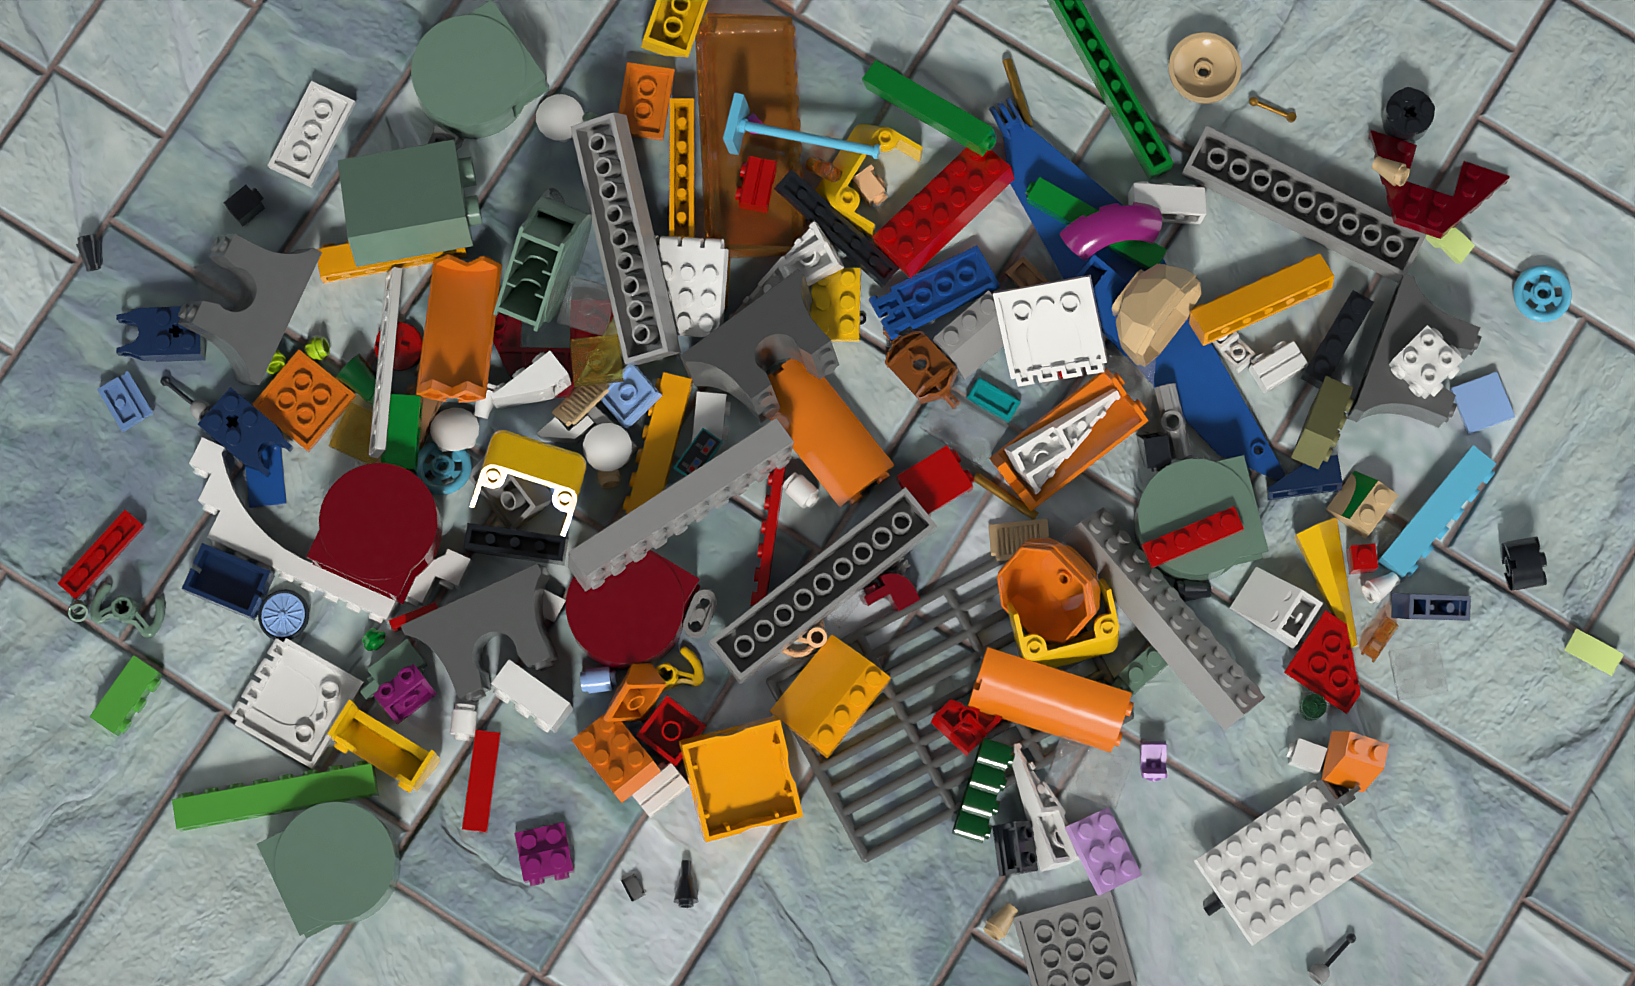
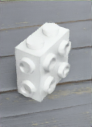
(1427, 363)

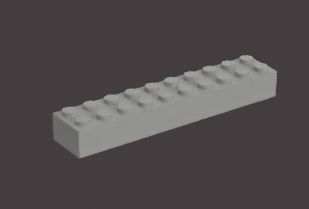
(1303, 204)
(625, 239)
(680, 505)
(822, 585)
(1165, 619)

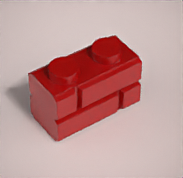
(757, 184)

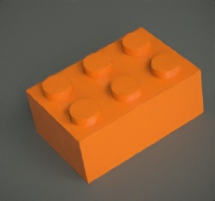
(616, 757)

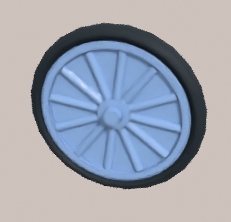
(283, 615)

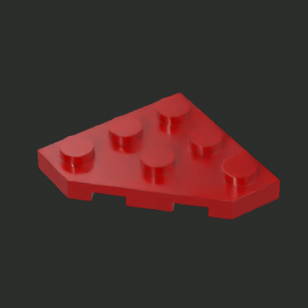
(1327, 663)

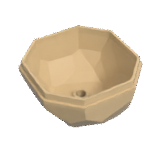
(1154, 310)

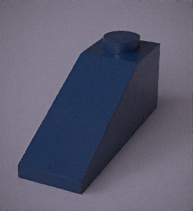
(1308, 481)
(1430, 606)

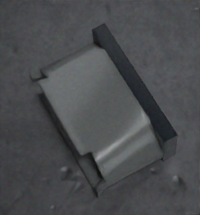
(633, 887)

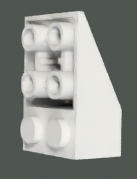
(536, 383)
(1276, 606)

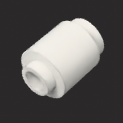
(801, 490)
(463, 722)

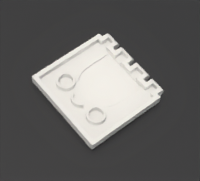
(694, 282)
(1051, 330)
(295, 701)

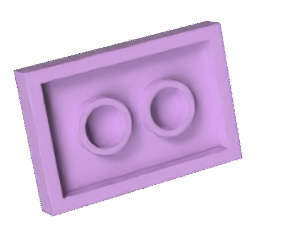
(1103, 851)

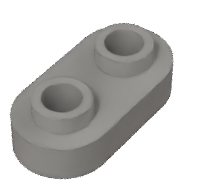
(700, 614)

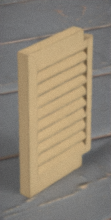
(579, 403)
(1008, 537)

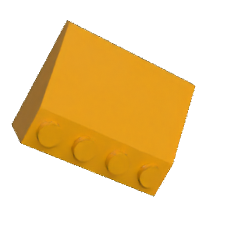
(830, 695)

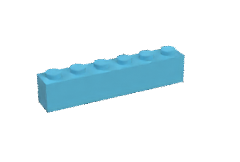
(1437, 512)

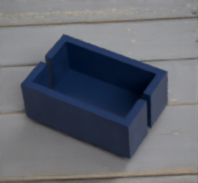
(228, 582)

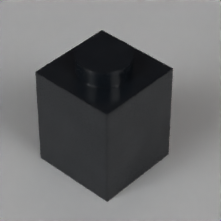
(245, 204)

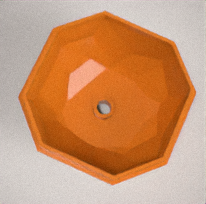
(1050, 589)

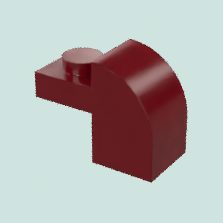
(894, 586)

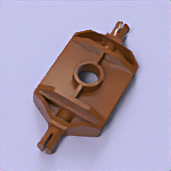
(927, 384)

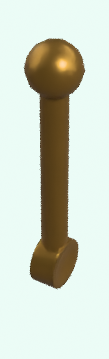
(1291, 117)

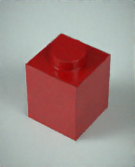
(1362, 558)

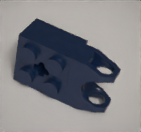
(157, 337)
(249, 437)

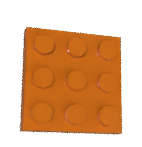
(304, 400)

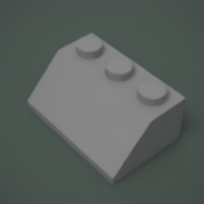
(972, 336)
(515, 499)

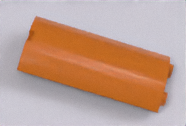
(459, 329)
(1121, 421)
(827, 434)
(1050, 700)

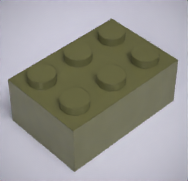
(1323, 422)

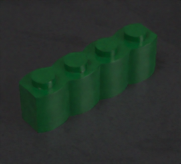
(982, 790)

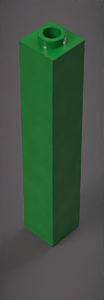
(929, 108)
(1068, 208)

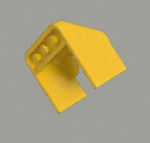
(843, 197)
(534, 462)
(1083, 646)
(382, 747)

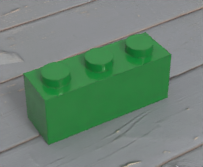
(403, 431)

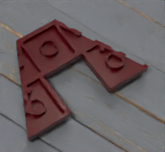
(1426, 208)
(508, 344)

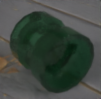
(1311, 711)

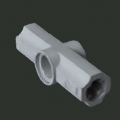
(1170, 405)

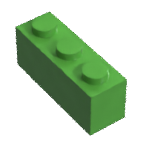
(126, 696)

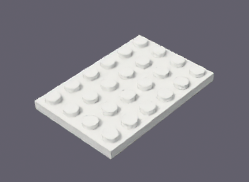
(1283, 862)

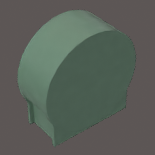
(475, 73)
(542, 262)
(1190, 493)
(332, 866)

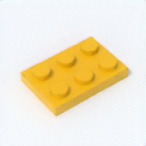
(838, 305)

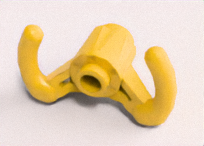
(691, 679)

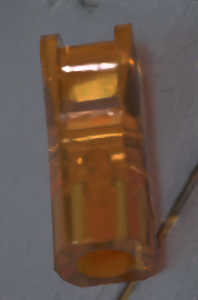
(823, 169)
(1380, 636)

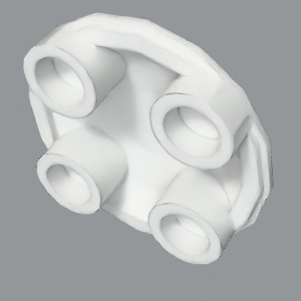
(557, 116)
(454, 429)
(607, 447)

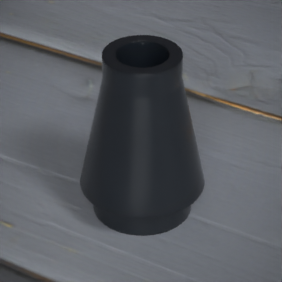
(90, 251)
(1192, 590)

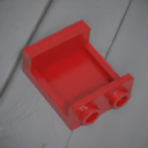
(936, 480)

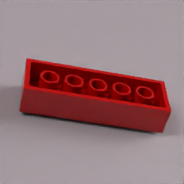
(942, 209)

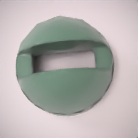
(80, 614)

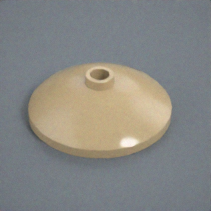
(1207, 53)

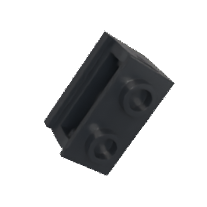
(1015, 848)

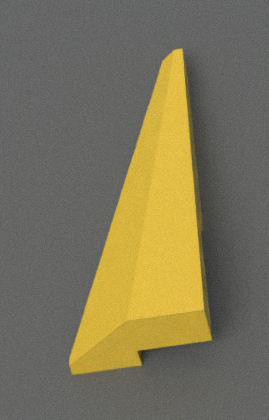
(1325, 559)

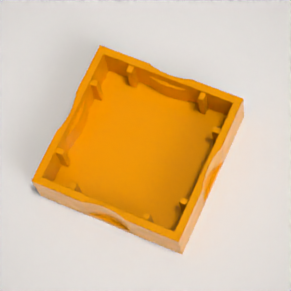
(740, 778)

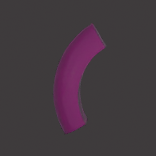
(1112, 225)

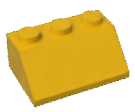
(673, 27)

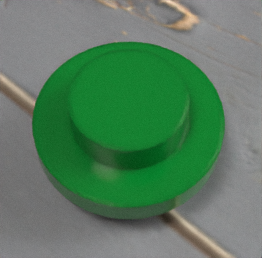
(374, 639)

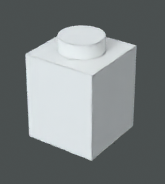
(1306, 755)

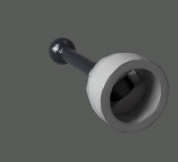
(198, 408)
(1321, 972)

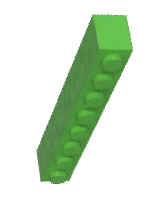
(274, 797)

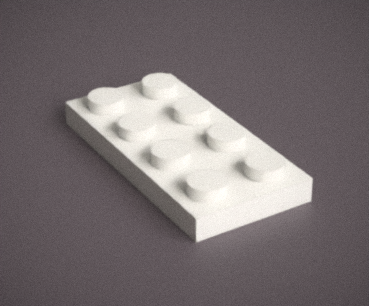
(311, 134)

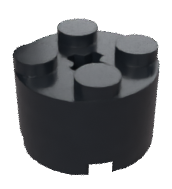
(1411, 102)
(1523, 563)

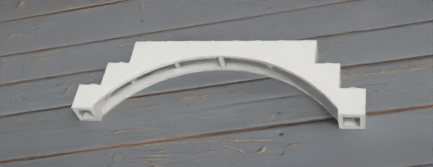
(239, 533)

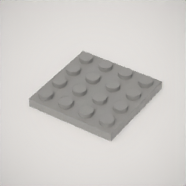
(1075, 944)

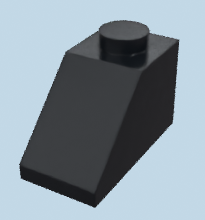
(1154, 450)

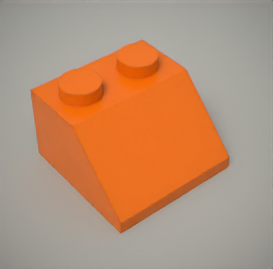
(635, 694)
(1353, 760)

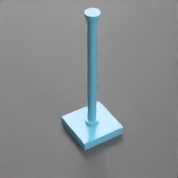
(738, 124)

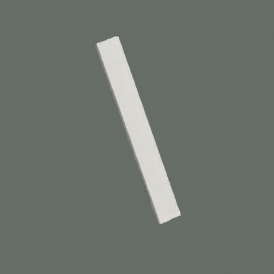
(385, 362)

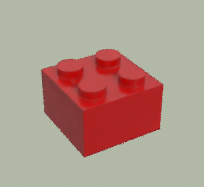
(668, 726)

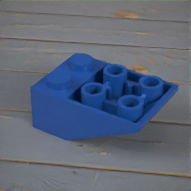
(1107, 288)

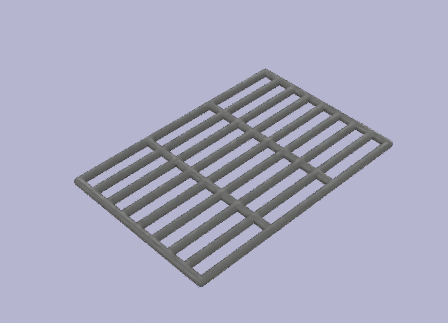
(906, 721)

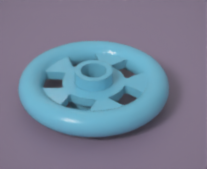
(1557, 279)
(436, 485)

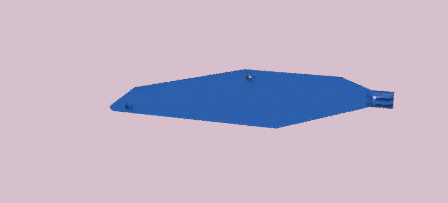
(1202, 382)

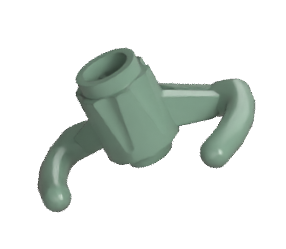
(130, 616)

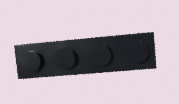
(1337, 339)
(515, 544)

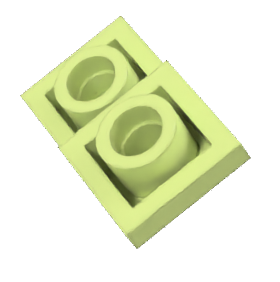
(1454, 244)
(1594, 652)

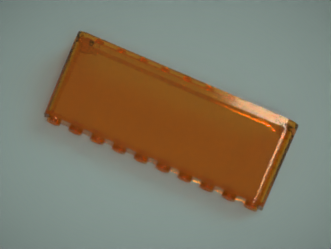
(753, 59)

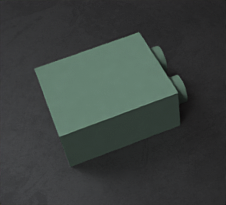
(408, 202)

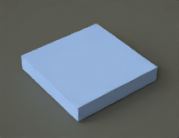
(632, 397)
(1482, 403)

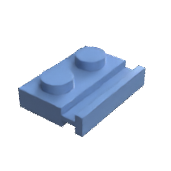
(125, 401)

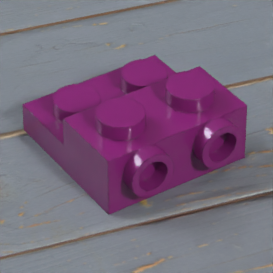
(404, 693)
(544, 854)

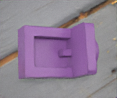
(1153, 760)

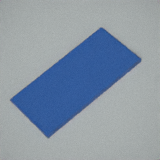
(264, 490)

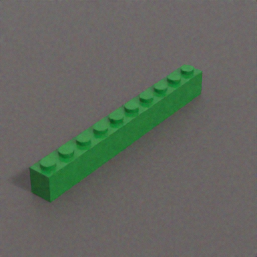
(1113, 87)

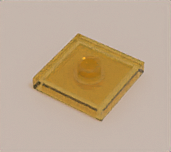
(596, 360)
(354, 434)

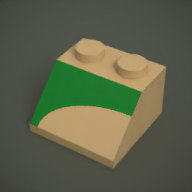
(1361, 503)

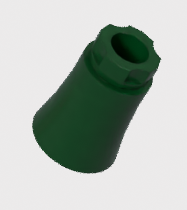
(359, 378)

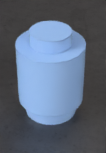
(598, 679)

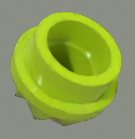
(317, 348)
(277, 363)

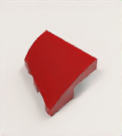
(964, 725)

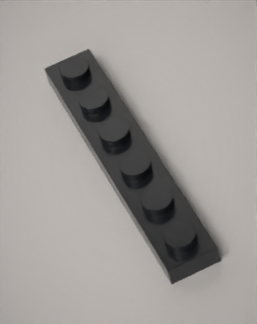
(836, 228)

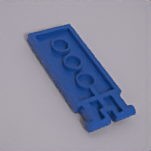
(935, 292)

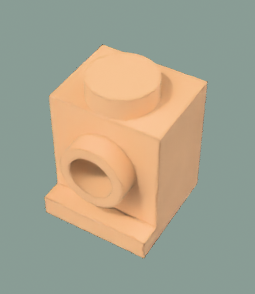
(869, 186)

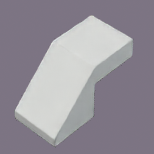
(556, 432)

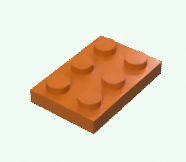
(646, 99)

